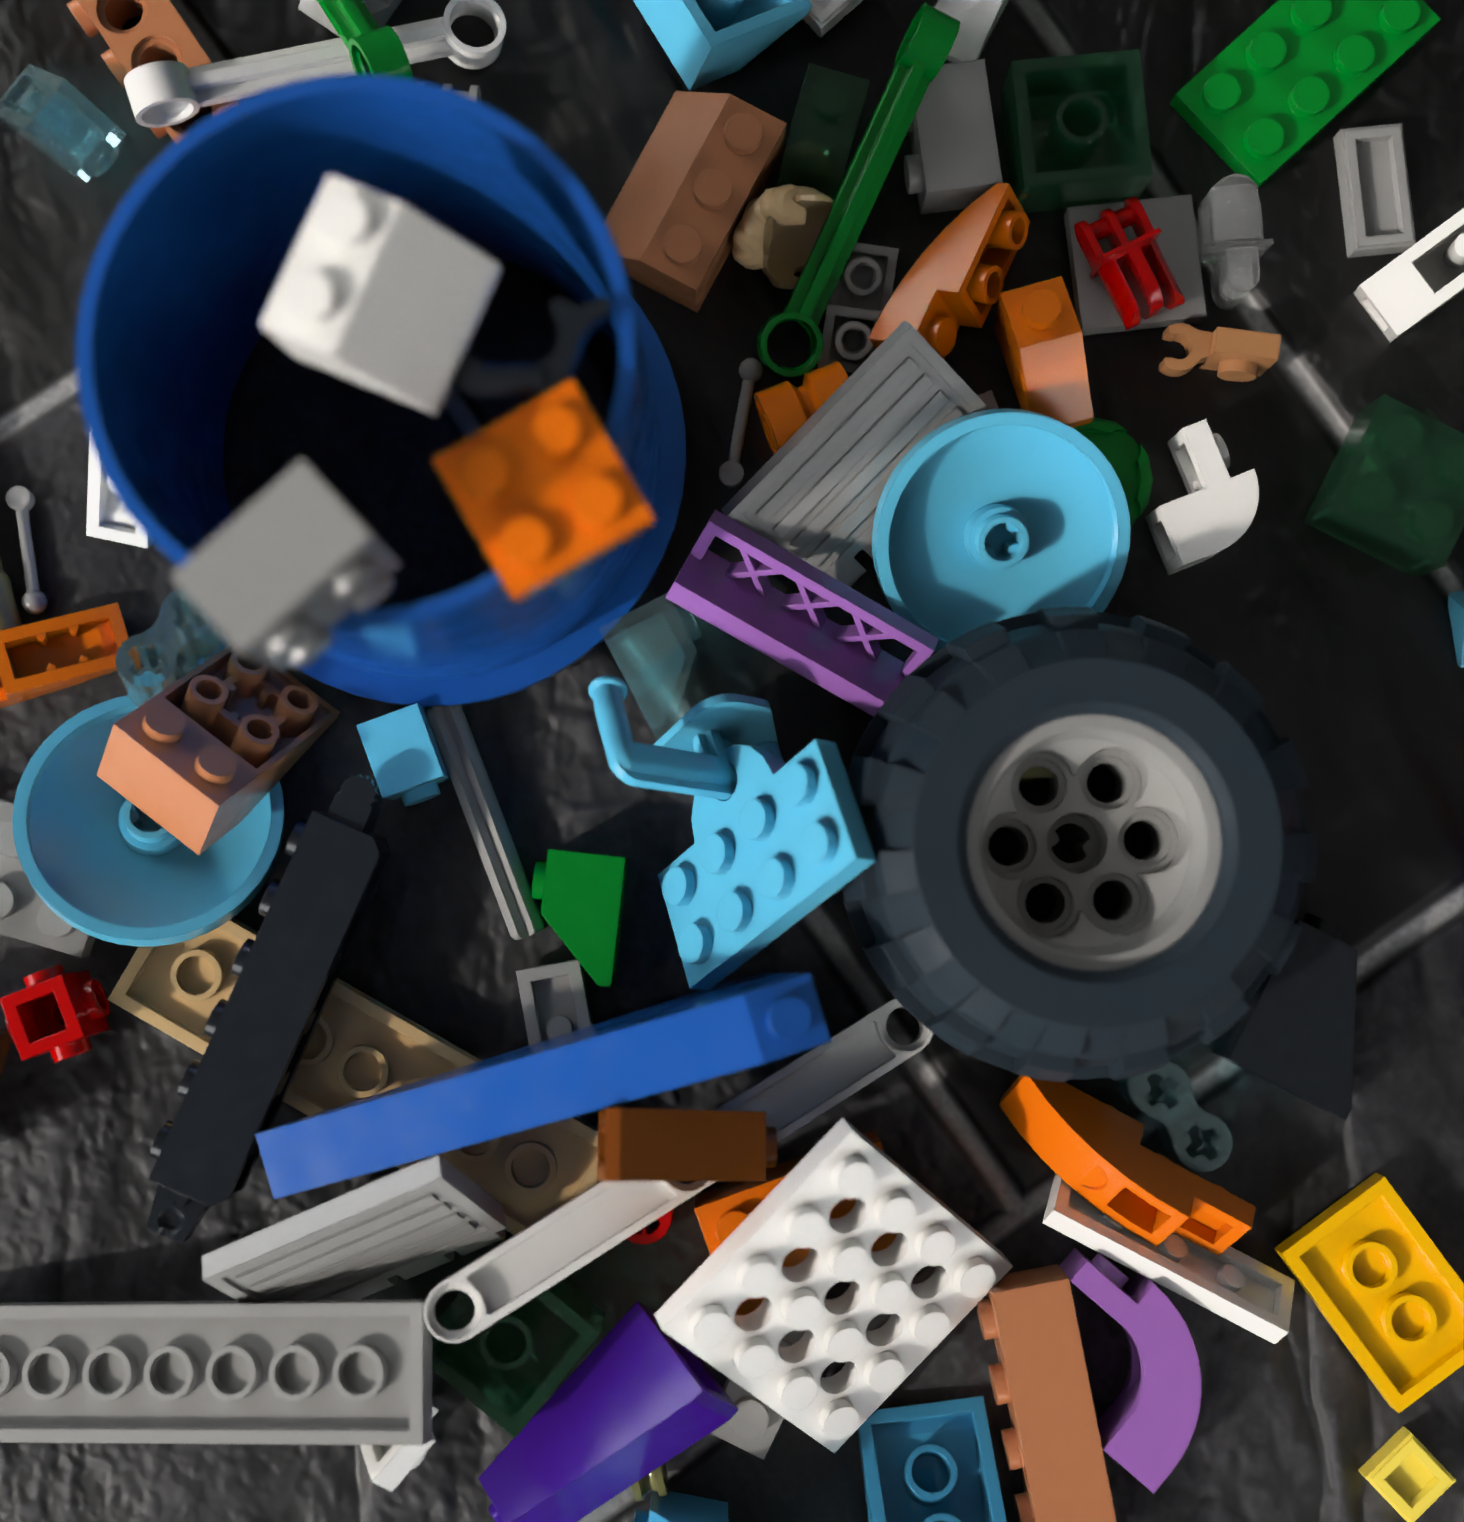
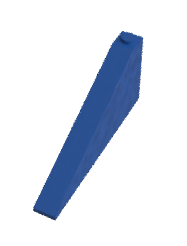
(552, 1080)

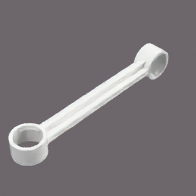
(172, 93)

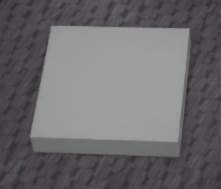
(1178, 245)

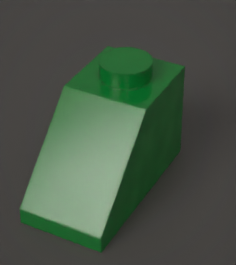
(584, 906)

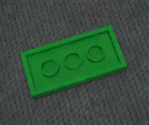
(1295, 76)

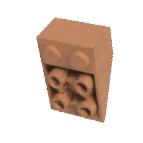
(213, 745)

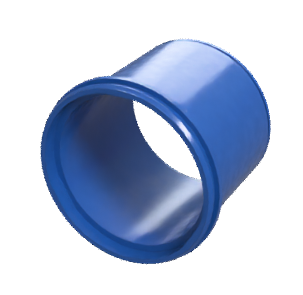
(181, 305)

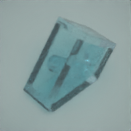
(61, 123)
(655, 658)

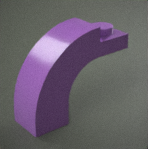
(1161, 1397)

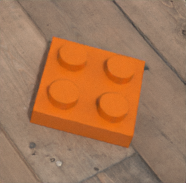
(544, 491)

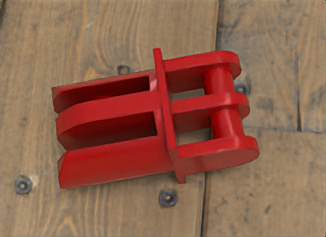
(1134, 269)

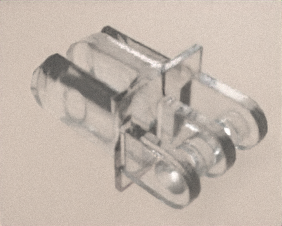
(1232, 238)

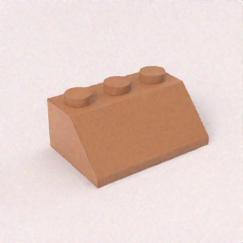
(692, 190)

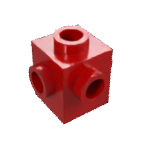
(56, 1013)

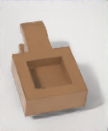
(1232, 352)

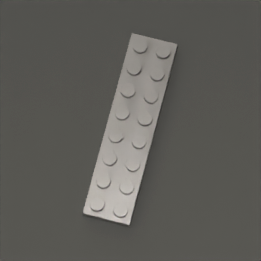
(216, 1372)

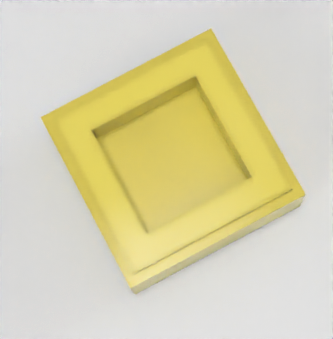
(1407, 1475)

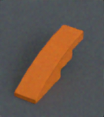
(59, 652)

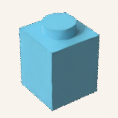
(404, 755)

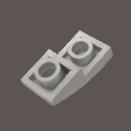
(857, 305)

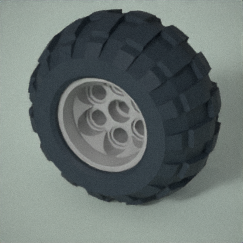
(1196, 913)

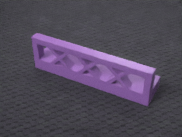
(794, 625)

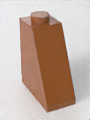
(684, 1145)

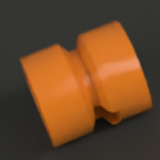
(787, 408)

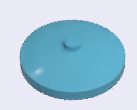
(999, 523)
(114, 866)

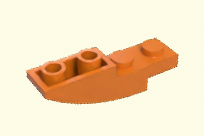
(958, 272)
(1103, 1161)

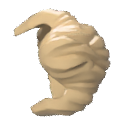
(780, 232)

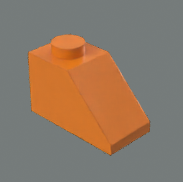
(1045, 351)

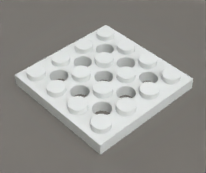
(840, 1250)

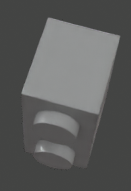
(953, 140)

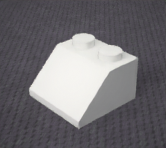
(380, 295)

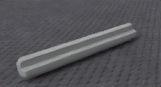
(485, 821)

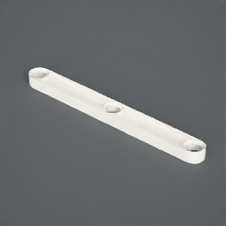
(618, 1209)

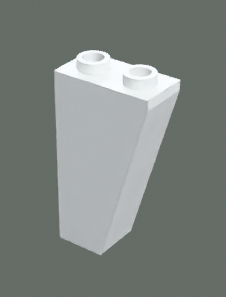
(1417, 280)

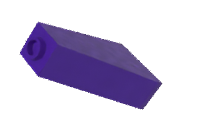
(607, 1425)

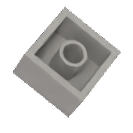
(288, 571)

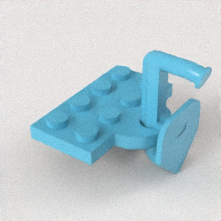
(764, 830)

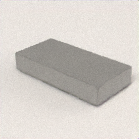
(1374, 190)

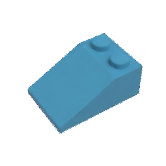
(930, 1464)

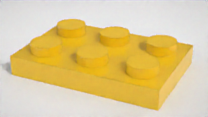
(1382, 1290)

